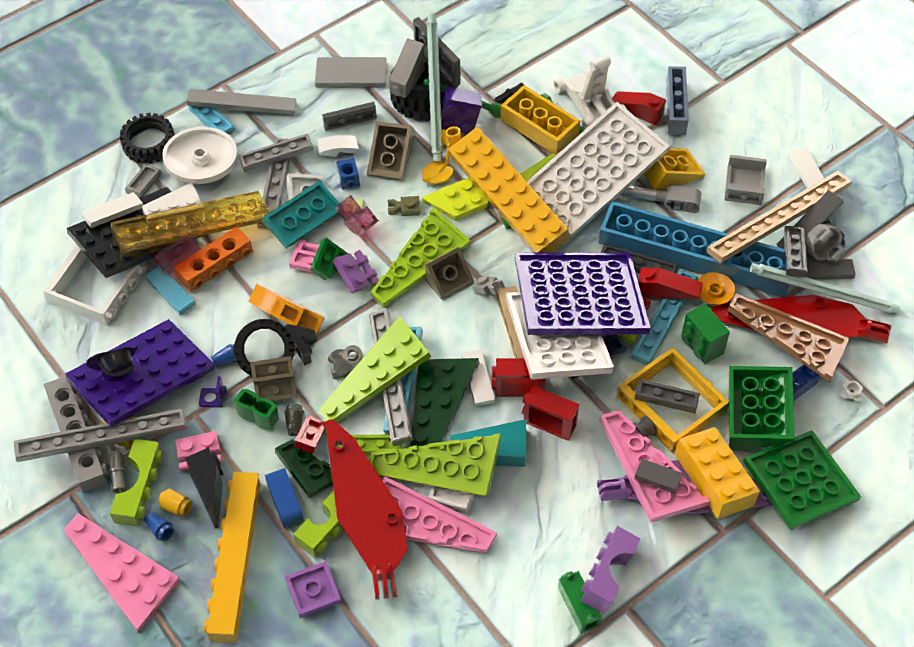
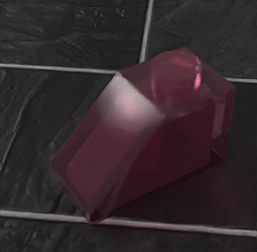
(176, 252)

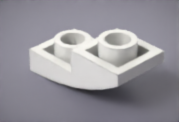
(333, 145)

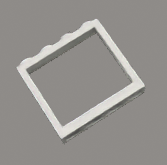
(66, 273)

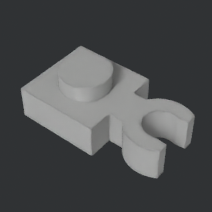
(487, 284)

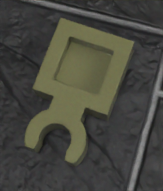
(407, 206)

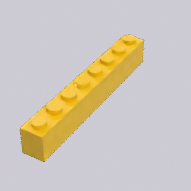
(233, 558)

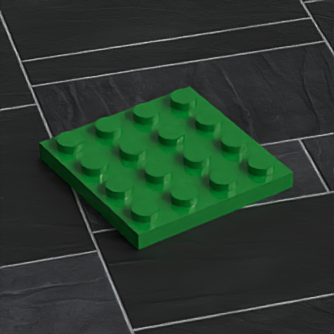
(801, 480)

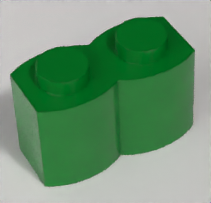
(256, 409)

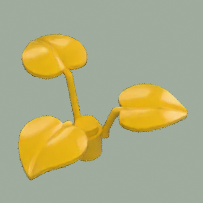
(437, 171)

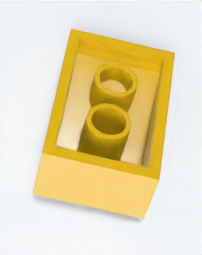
(674, 169)

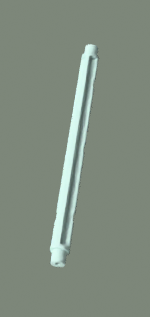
(434, 87)
(825, 288)

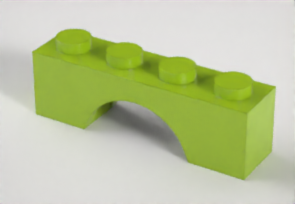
(129, 506)

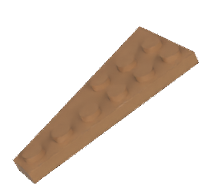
(805, 341)

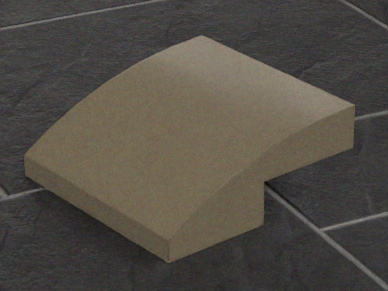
(274, 378)

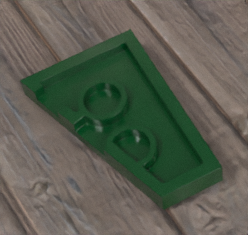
(305, 468)

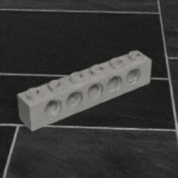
(88, 477)

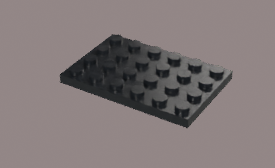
(101, 246)

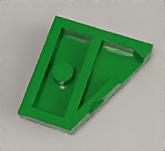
(323, 261)

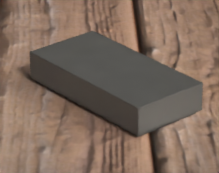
(658, 476)

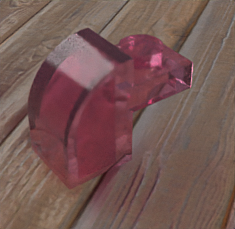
(356, 219)

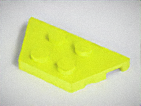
(457, 200)

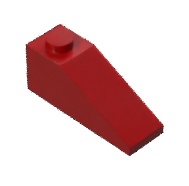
(642, 105)
(668, 285)

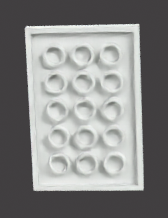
(558, 354)

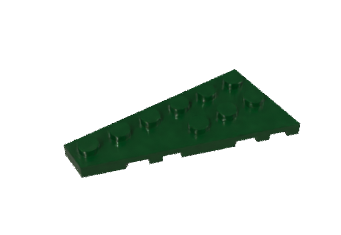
(438, 397)

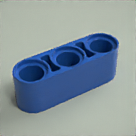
(284, 498)

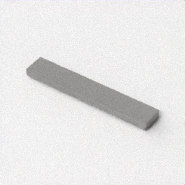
(241, 101)
(275, 184)

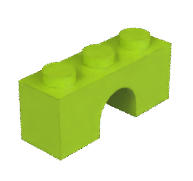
(316, 537)

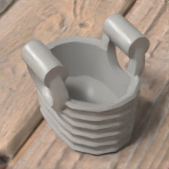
(822, 241)

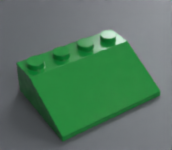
(760, 407)

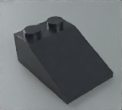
(206, 474)

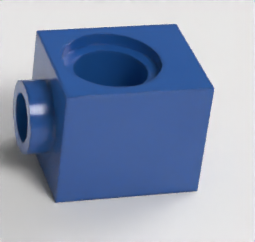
(348, 173)

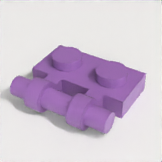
(352, 274)

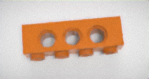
(213, 259)

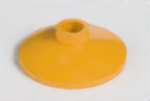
(716, 283)

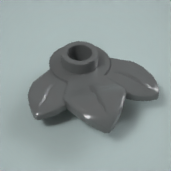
(342, 362)

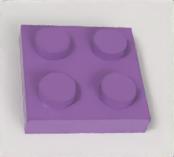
(312, 589)

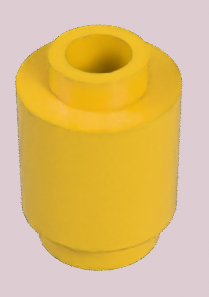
(175, 502)

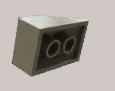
(390, 150)

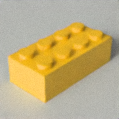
(540, 120)
(716, 472)

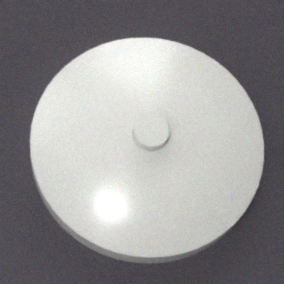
(200, 155)

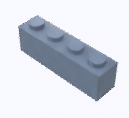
(677, 100)

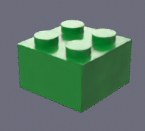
(705, 333)

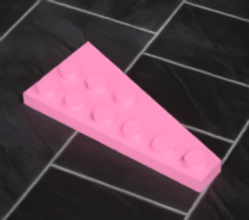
(630, 449)
(436, 524)
(127, 575)

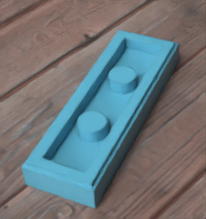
(212, 118)
(170, 290)

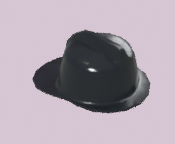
(114, 362)

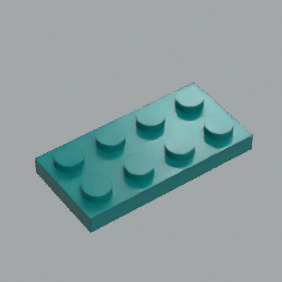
(302, 214)

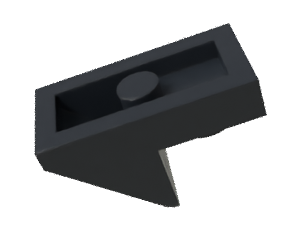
(302, 338)

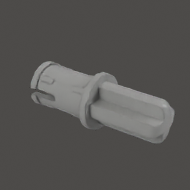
(117, 472)

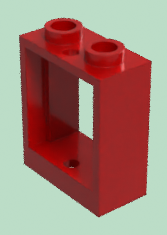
(512, 378)
(550, 412)

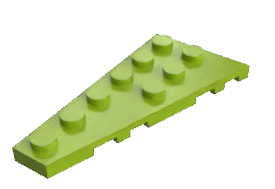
(430, 241)
(448, 465)

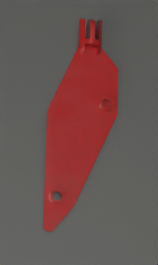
(821, 311)
(366, 509)

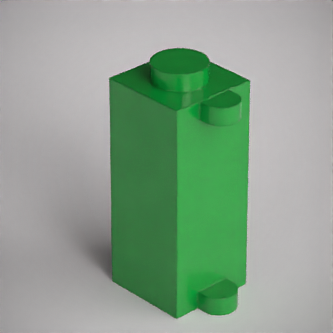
(582, 614)

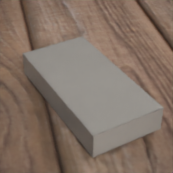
(143, 180)

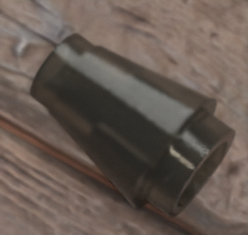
(294, 417)

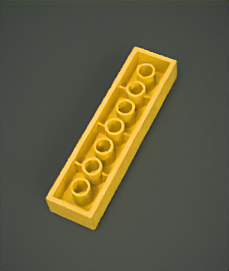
(509, 193)

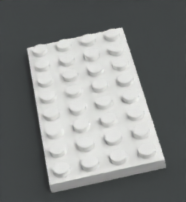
(597, 167)

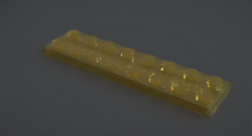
(196, 219)

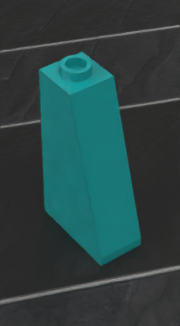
(512, 445)

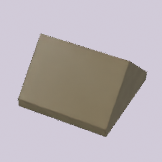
(448, 273)

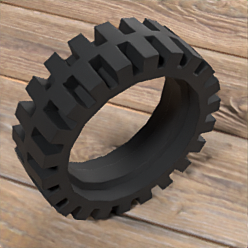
(142, 123)
(253, 326)

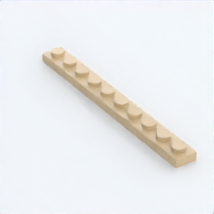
(776, 218)

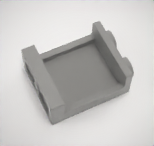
(745, 180)

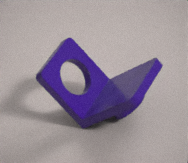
(220, 392)

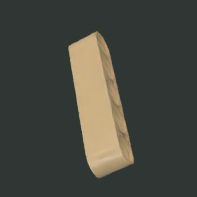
(513, 338)

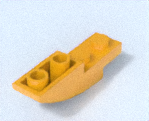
(285, 309)

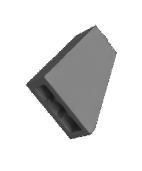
(407, 68)

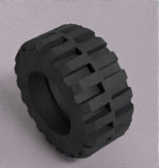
(417, 102)

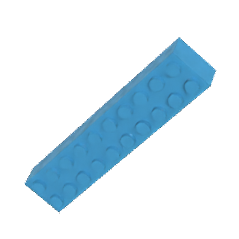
(687, 246)

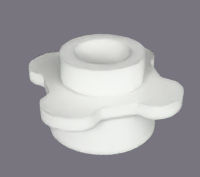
(852, 386)

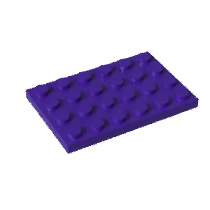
(162, 364)

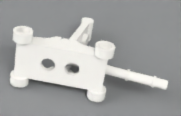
(589, 89)

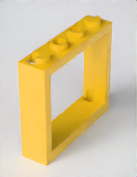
(691, 374)

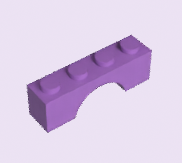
(601, 588)

